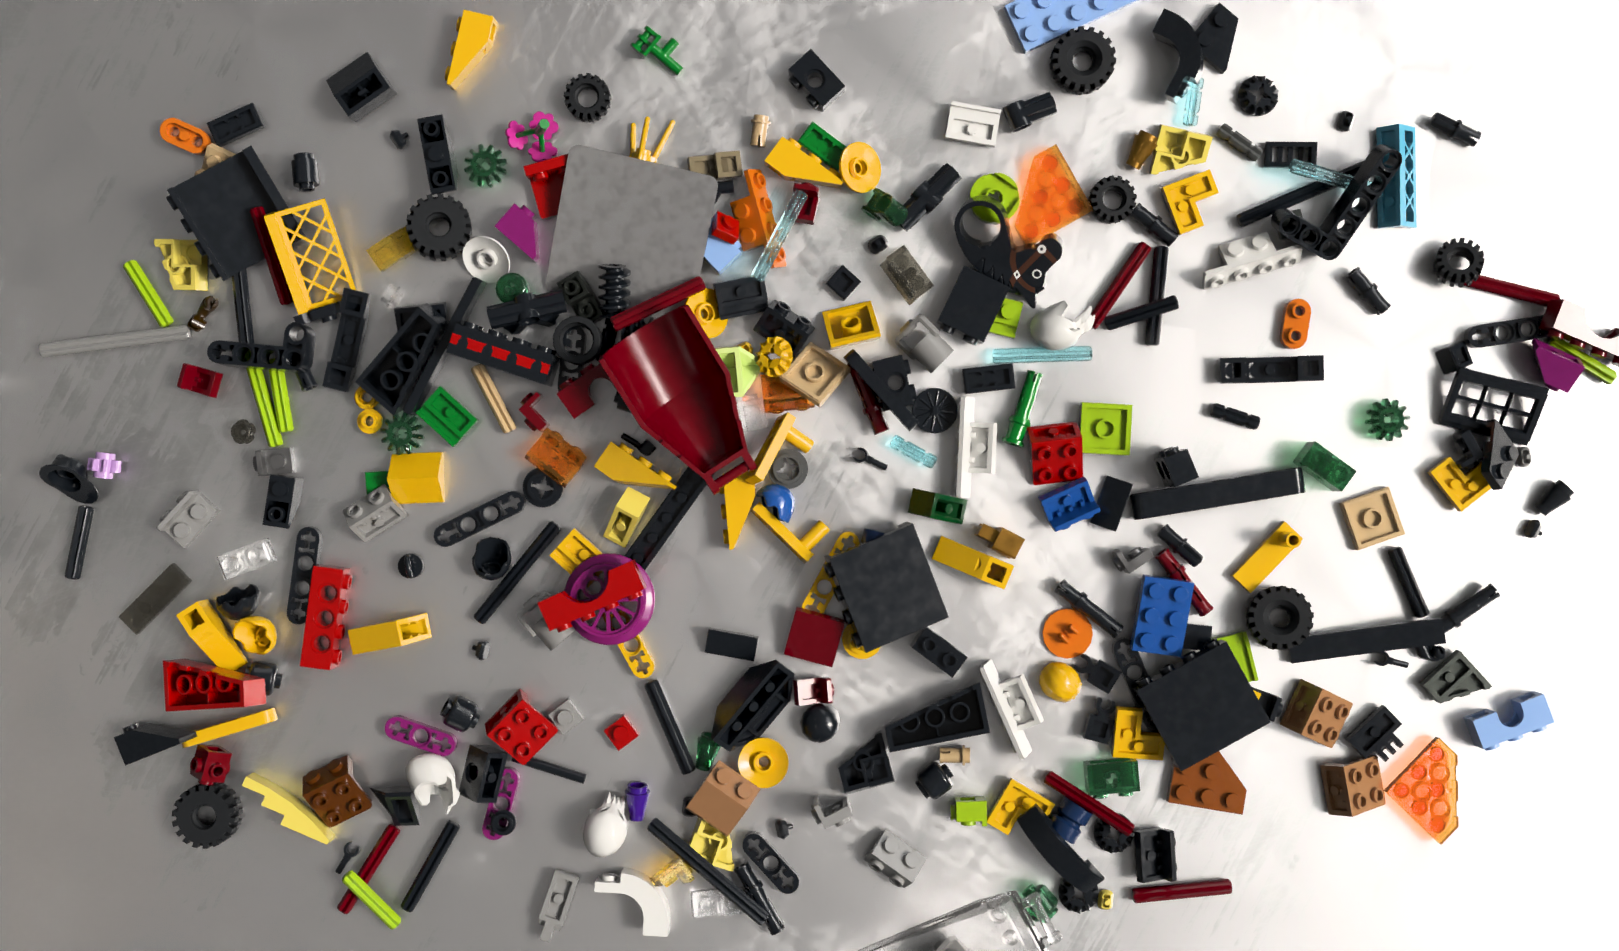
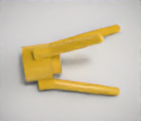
(641, 152)

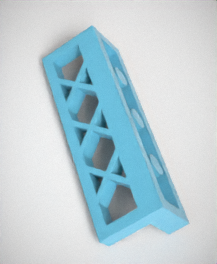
(1394, 199)

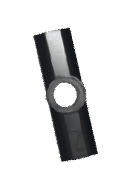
(929, 195)

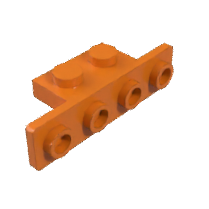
(756, 216)

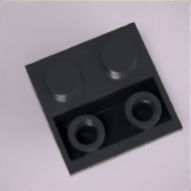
(361, 87)

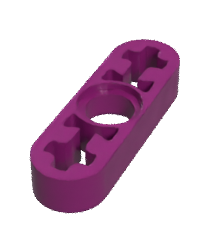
(436, 748)
(513, 786)

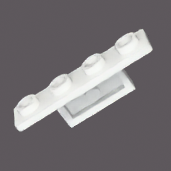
(1249, 258)
(975, 447)
(1014, 705)

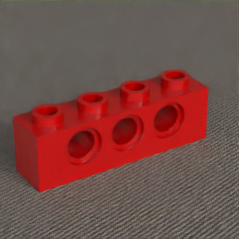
(312, 653)

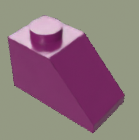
(521, 230)
(1557, 367)

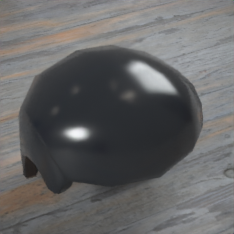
(820, 722)

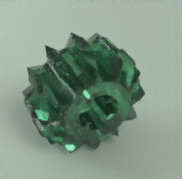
(478, 172)
(1391, 410)
(402, 443)

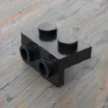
(1155, 855)

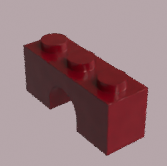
(577, 394)

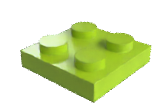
(1105, 428)

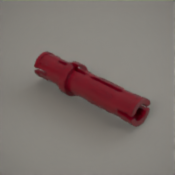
(870, 404)
(1177, 571)

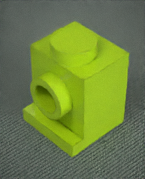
(969, 810)

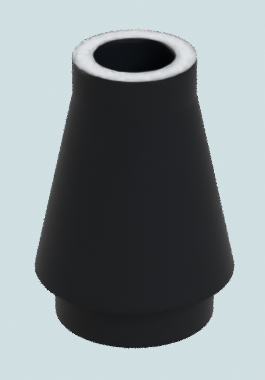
(1554, 497)

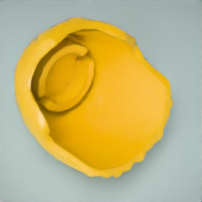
(256, 634)
(1060, 682)

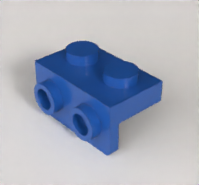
(1069, 504)

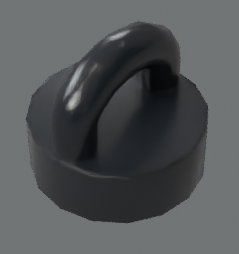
(410, 565)

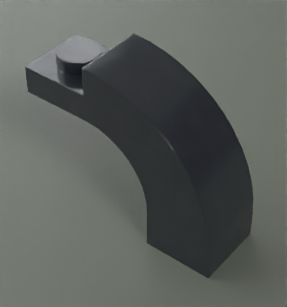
(1179, 34)

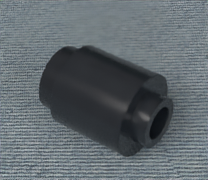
(305, 171)

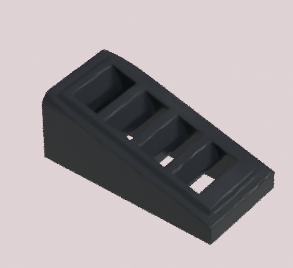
(1311, 146)

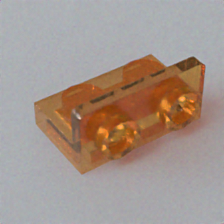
(781, 398)
(556, 457)

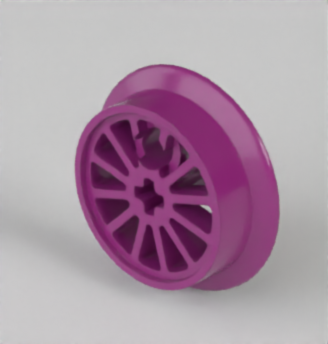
(579, 580)

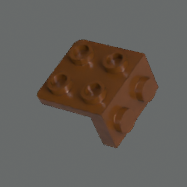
(335, 792)

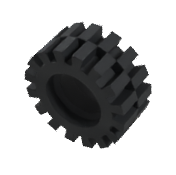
(587, 82)
(1126, 193)
(1464, 250)

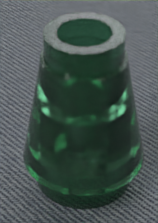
(706, 751)

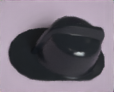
(70, 478)

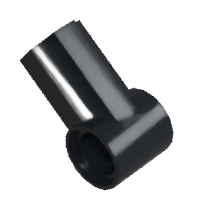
(1023, 113)

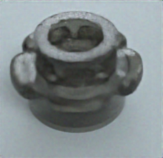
(236, 432)

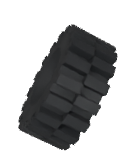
(1090, 43)
(438, 246)
(1299, 618)
(225, 809)

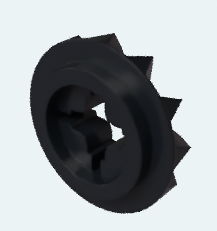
(1247, 100)
(533, 494)
(1108, 844)
(1075, 904)

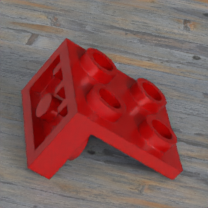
(547, 184)
(1056, 453)
(520, 728)

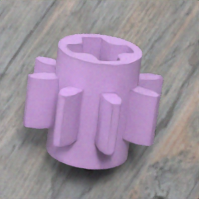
(104, 465)

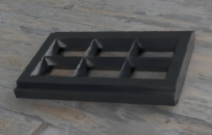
(1498, 383)

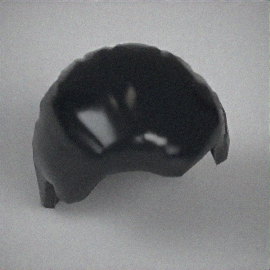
(491, 558)
(238, 602)

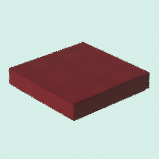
(814, 637)

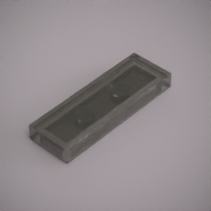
(155, 598)

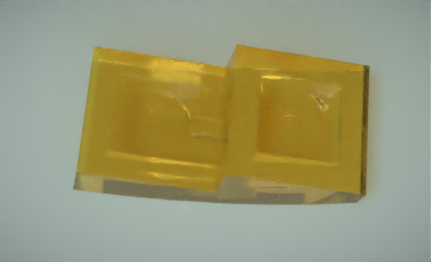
(391, 249)

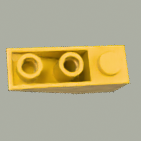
(473, 42)
(796, 166)
(626, 469)
(738, 502)
(972, 562)
(212, 635)

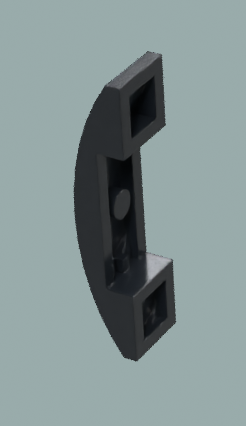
(348, 341)
(1272, 369)
(1057, 851)

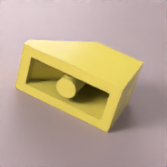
(626, 517)

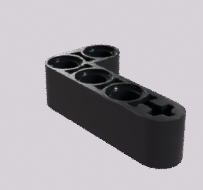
(260, 353)

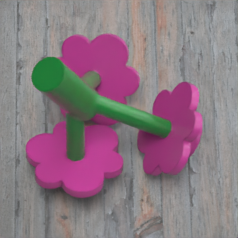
(541, 128)

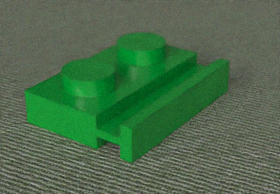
(447, 416)

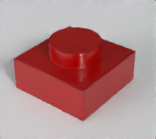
(725, 227)
(621, 732)

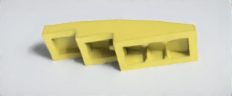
(296, 813)

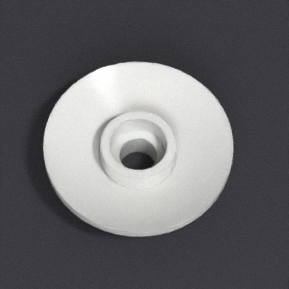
(480, 264)

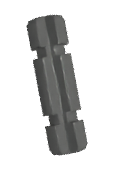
(1239, 142)

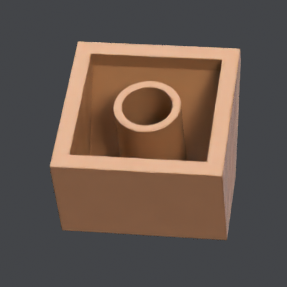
(723, 798)

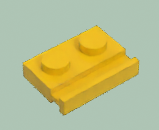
(574, 551)

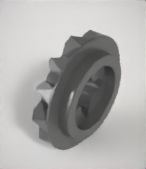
(798, 474)

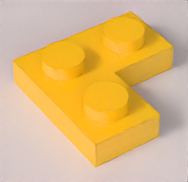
(1182, 200)
(1459, 487)
(1130, 741)
(1015, 801)

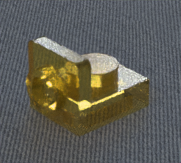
(667, 874)

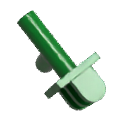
(661, 54)

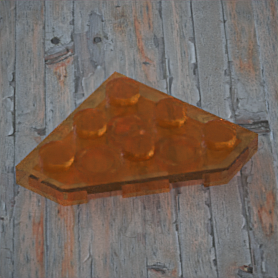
(1049, 198)
(1430, 790)

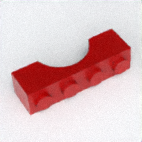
(563, 609)

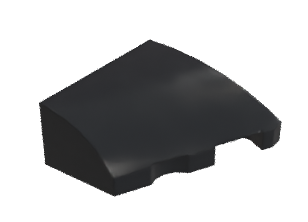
(867, 768)

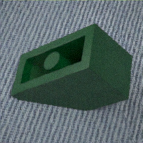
(937, 506)

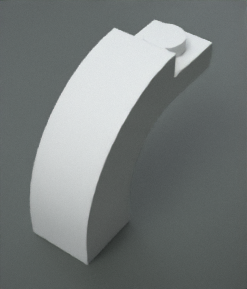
(650, 898)

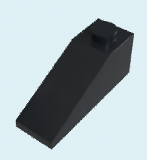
(148, 740)

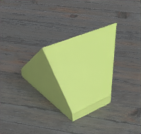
(741, 367)

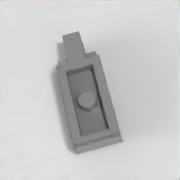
(557, 903)

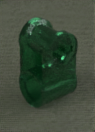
(885, 208)

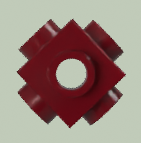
(210, 764)

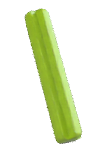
(148, 293)
(1591, 365)
(281, 400)
(371, 899)

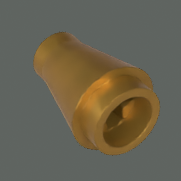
(1141, 149)

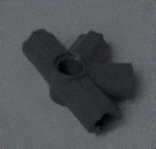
(527, 310)

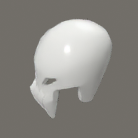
(1055, 331)
(428, 776)
(607, 829)

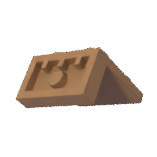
(1316, 713)
(1353, 786)

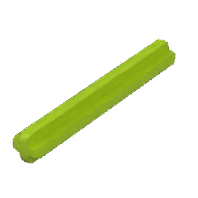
(264, 405)

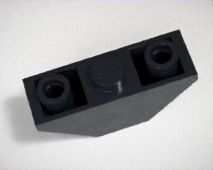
(438, 154)

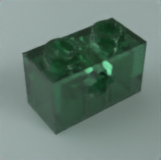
(1324, 466)
(1099, 770)

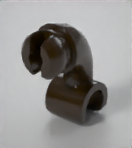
(197, 321)

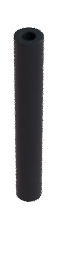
(555, 769)

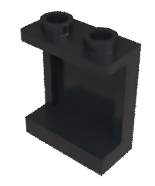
(972, 306)

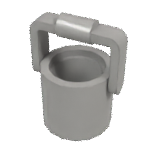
(930, 350)
(549, 638)

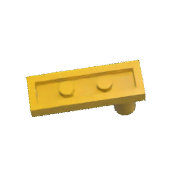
(779, 432)
(802, 547)
(1266, 556)

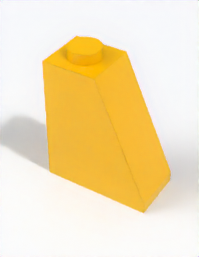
(389, 634)

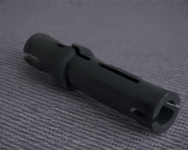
(1088, 608)
(1463, 611)
(754, 889)

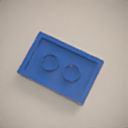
(1161, 615)

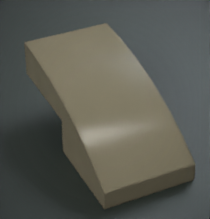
(719, 165)

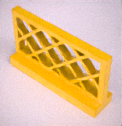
(288, 259)

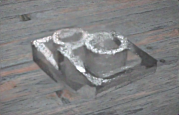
(247, 559)
(712, 902)

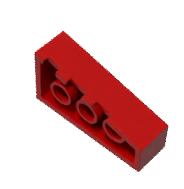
(205, 686)

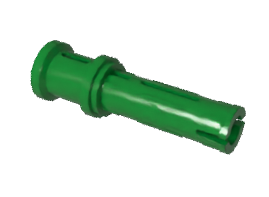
(1019, 421)

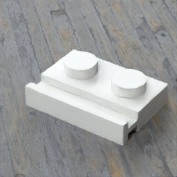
(972, 124)

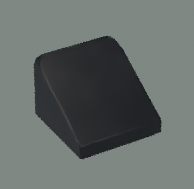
(1453, 356)

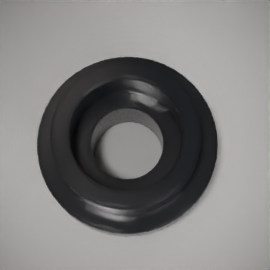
(497, 827)

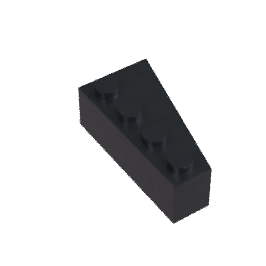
(400, 362)
(945, 720)

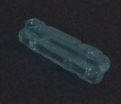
(1192, 104)
(913, 451)

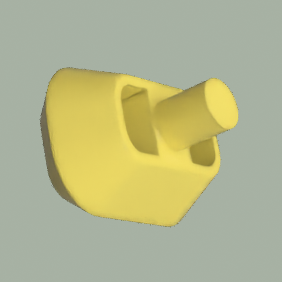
(1105, 899)

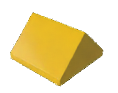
(851, 325)
(417, 478)

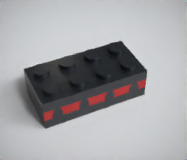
(505, 355)

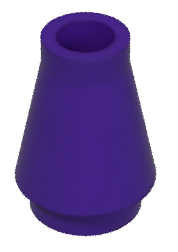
(637, 798)

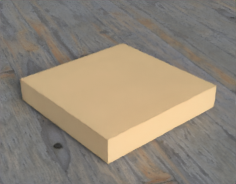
(815, 374)
(1372, 518)

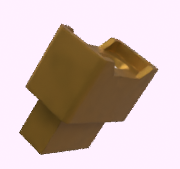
(1000, 540)

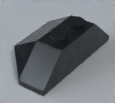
(752, 704)

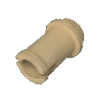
(759, 129)
(955, 755)

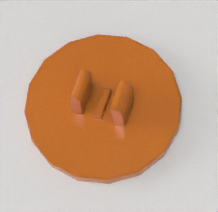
(1067, 633)

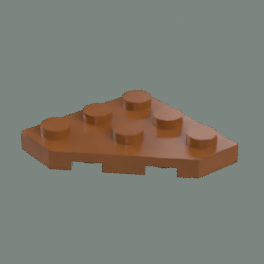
(1208, 786)

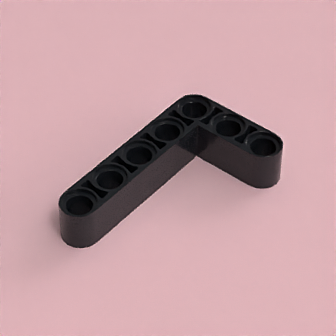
(1343, 208)

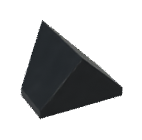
(399, 803)

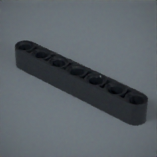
(1217, 493)

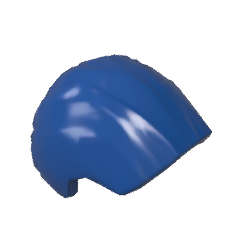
(779, 499)

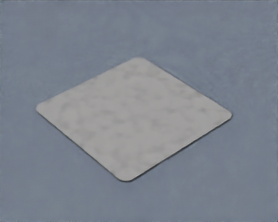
(631, 216)

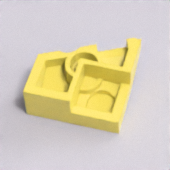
(1178, 149)
(184, 264)
(712, 845)

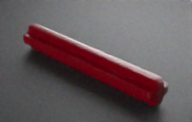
(271, 256)
(1120, 283)
(1513, 290)
(657, 303)
(1089, 803)
(370, 865)
(1182, 891)

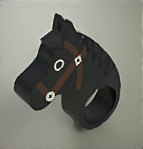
(1015, 266)

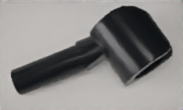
(645, 448)
(870, 460)
(1390, 660)
(346, 857)

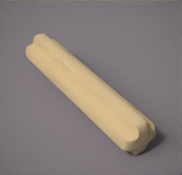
(493, 398)

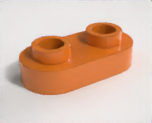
(187, 136)
(1293, 323)

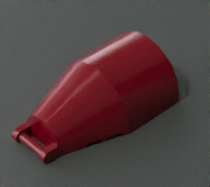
(681, 394)

